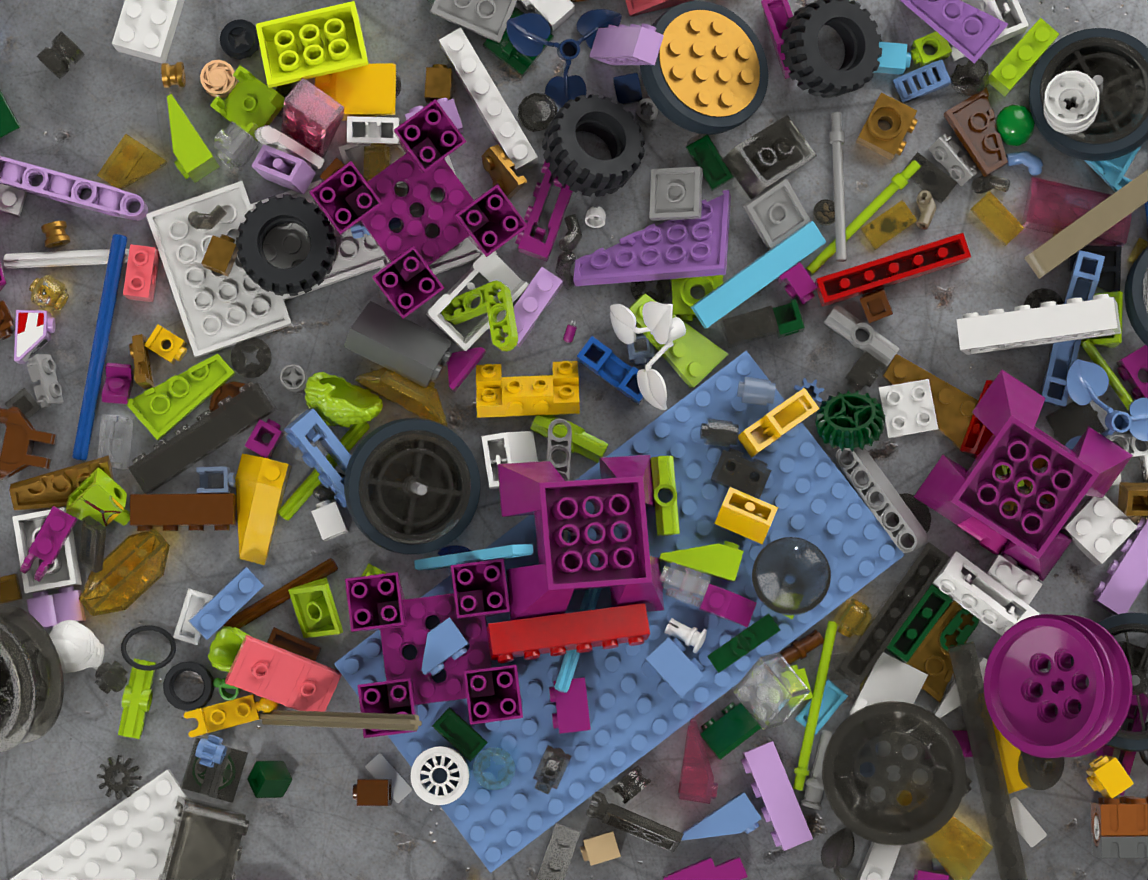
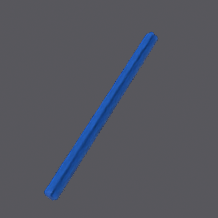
(99, 347)

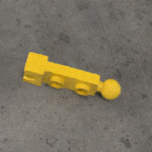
(229, 714)

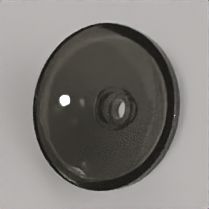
(791, 558)

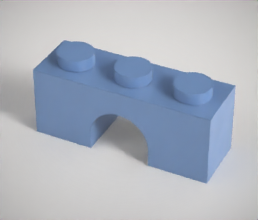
(225, 603)

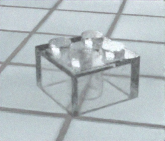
(771, 691)

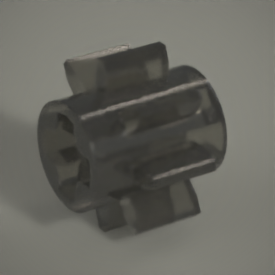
(111, 677)

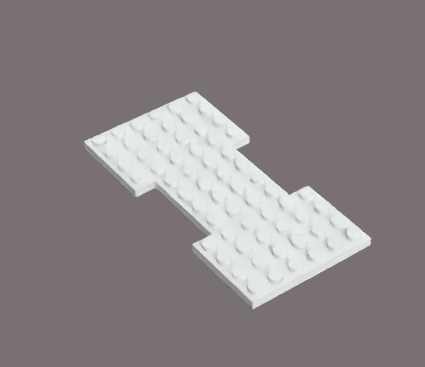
(233, 308)

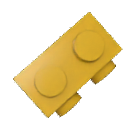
(746, 515)
(1108, 776)

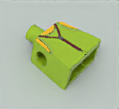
(100, 499)

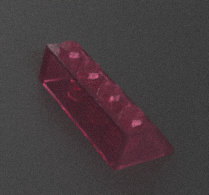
(1056, 205)

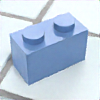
(675, 666)

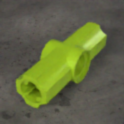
(581, 442)
(664, 478)
(136, 701)

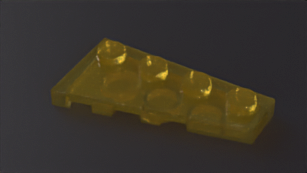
(954, 846)

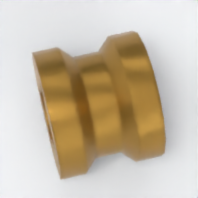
(173, 75)
(55, 234)

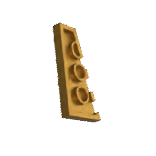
(951, 405)
(56, 486)
(933, 659)

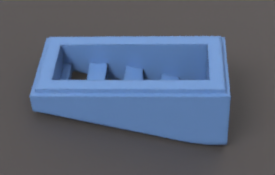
(942, 72)

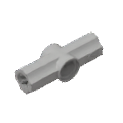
(847, 325)

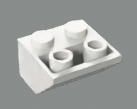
(506, 449)

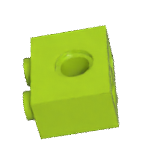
(681, 294)

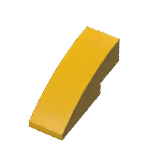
(777, 422)

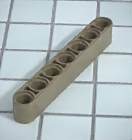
(1089, 226)

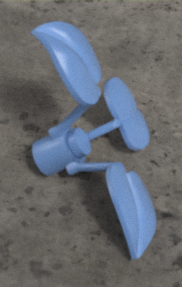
(1090, 380)

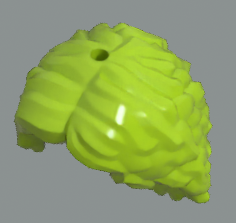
(340, 401)

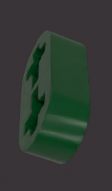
(954, 625)

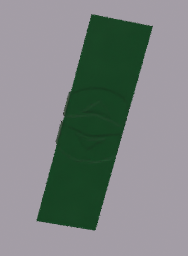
(743, 643)

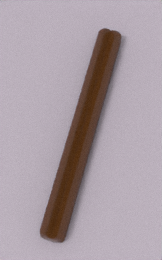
(280, 595)

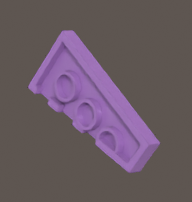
(959, 24)

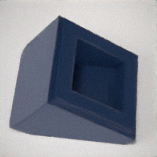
(627, 88)

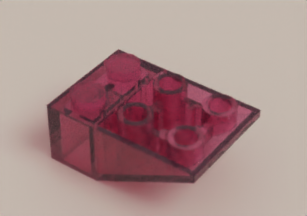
(311, 117)

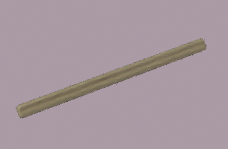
(351, 720)

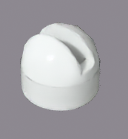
(590, 216)

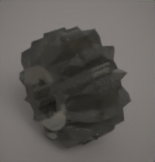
(110, 774)

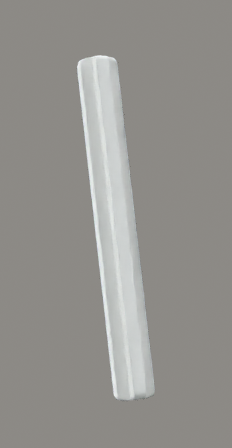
(59, 258)

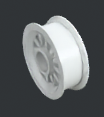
(424, 793)

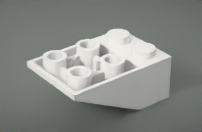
(1005, 10)

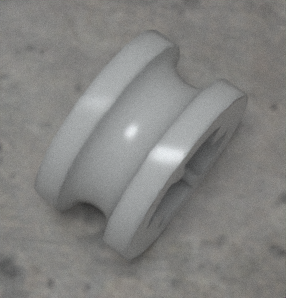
(645, 119)

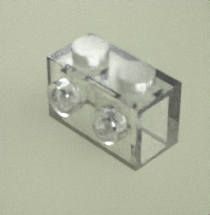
(234, 146)

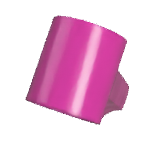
(984, 534)

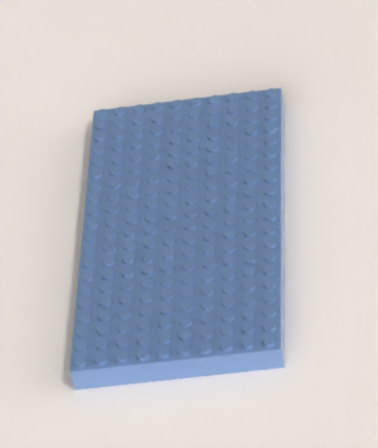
(626, 697)

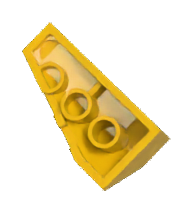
(258, 497)

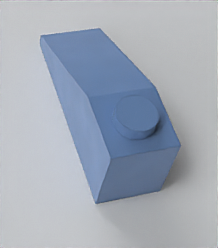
(729, 819)

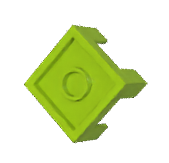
(249, 103)

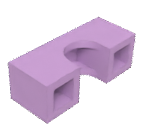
(533, 301)

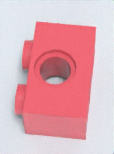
(141, 273)

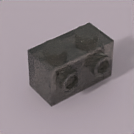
(741, 473)

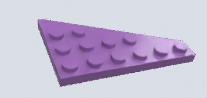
(664, 251)

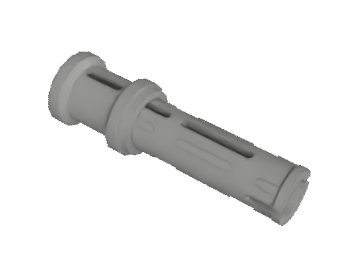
(815, 788)

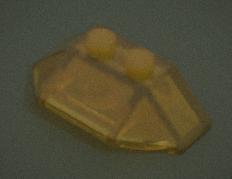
(405, 393)
(126, 573)

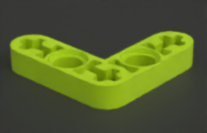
(492, 306)

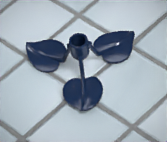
(530, 32)

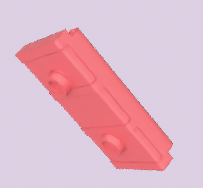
(282, 676)

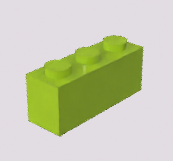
(1022, 57)

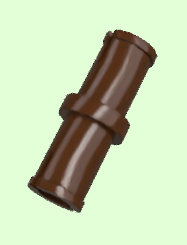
(800, 648)

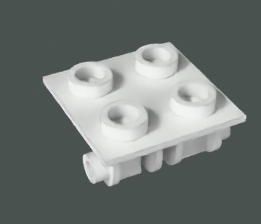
(908, 408)

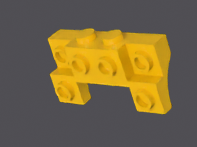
(527, 394)

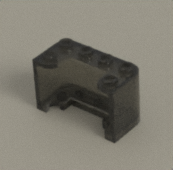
(204, 841)

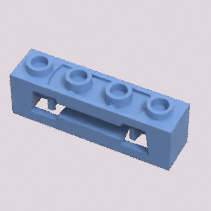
(312, 455)

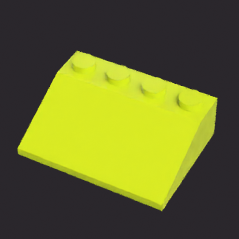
(312, 44)

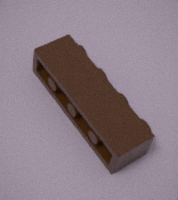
(182, 511)

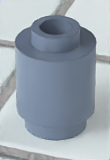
(756, 391)

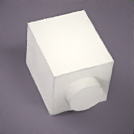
(329, 520)

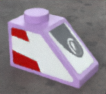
(32, 332)

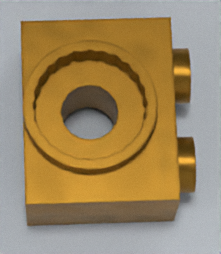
(890, 141)

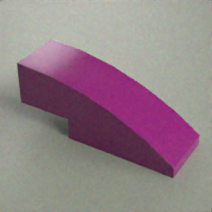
(776, 15)
(706, 870)

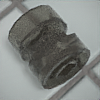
(60, 55)

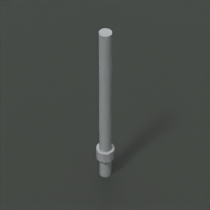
(836, 139)

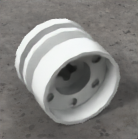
(1062, 91)

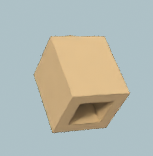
(600, 848)

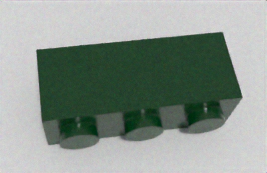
(919, 624)

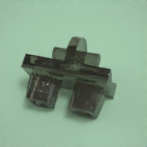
(551, 769)

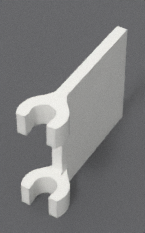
(890, 681)

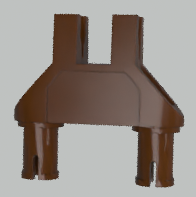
(19, 443)

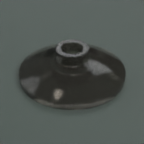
(1033, 773)

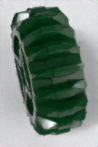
(850, 420)

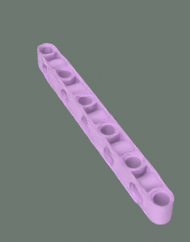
(68, 189)

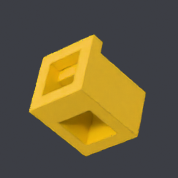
(156, 340)

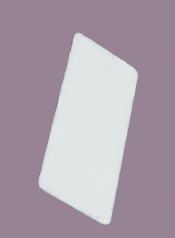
(381, 769)
(1026, 824)

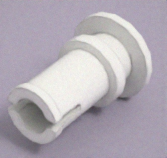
(686, 634)

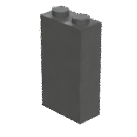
(398, 344)

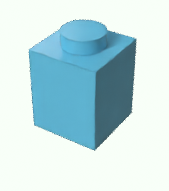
(894, 58)

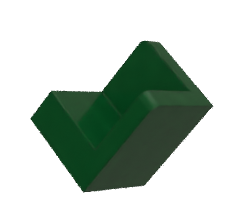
(788, 319)
(269, 779)

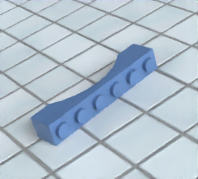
(1082, 285)

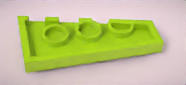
(691, 355)
(173, 400)

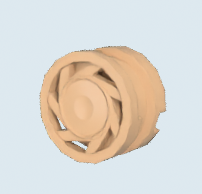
(218, 78)

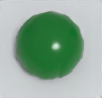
(1015, 125)

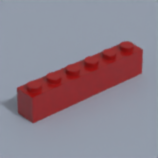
(892, 269)
(568, 632)

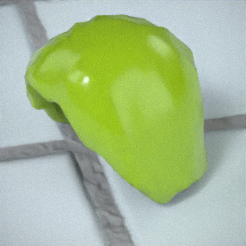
(225, 647)

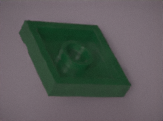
(508, 54)

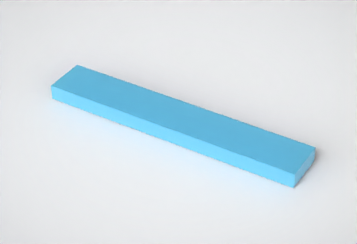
(758, 274)
(495, 553)

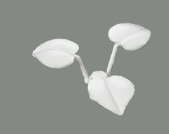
(664, 329)

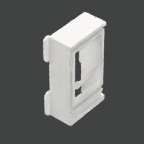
(492, 269)

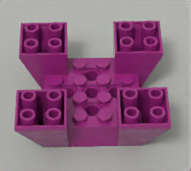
(485, 221)
(1032, 527)
(563, 567)
(479, 592)

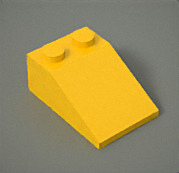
(362, 90)

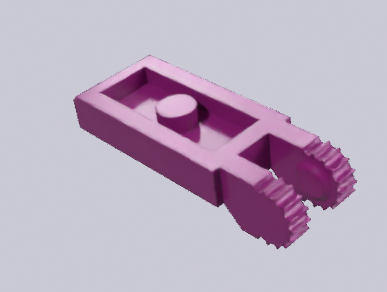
(49, 541)

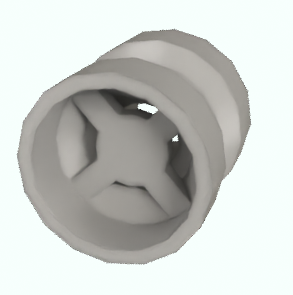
(290, 375)

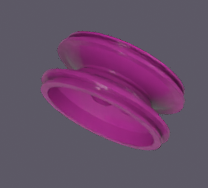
(1021, 666)

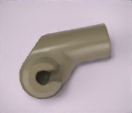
(927, 209)

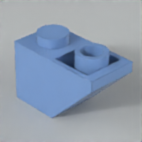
(441, 644)

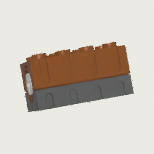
(1120, 827)

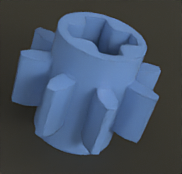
(812, 386)
(211, 751)

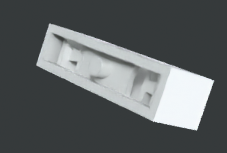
(982, 596)

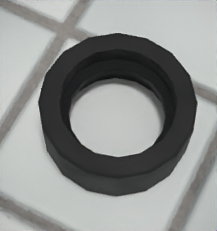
(168, 686)

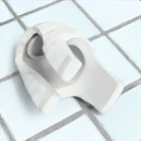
(76, 646)

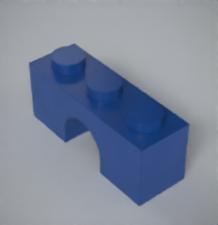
(610, 368)

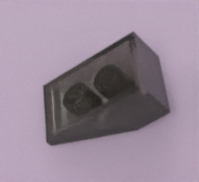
(768, 156)

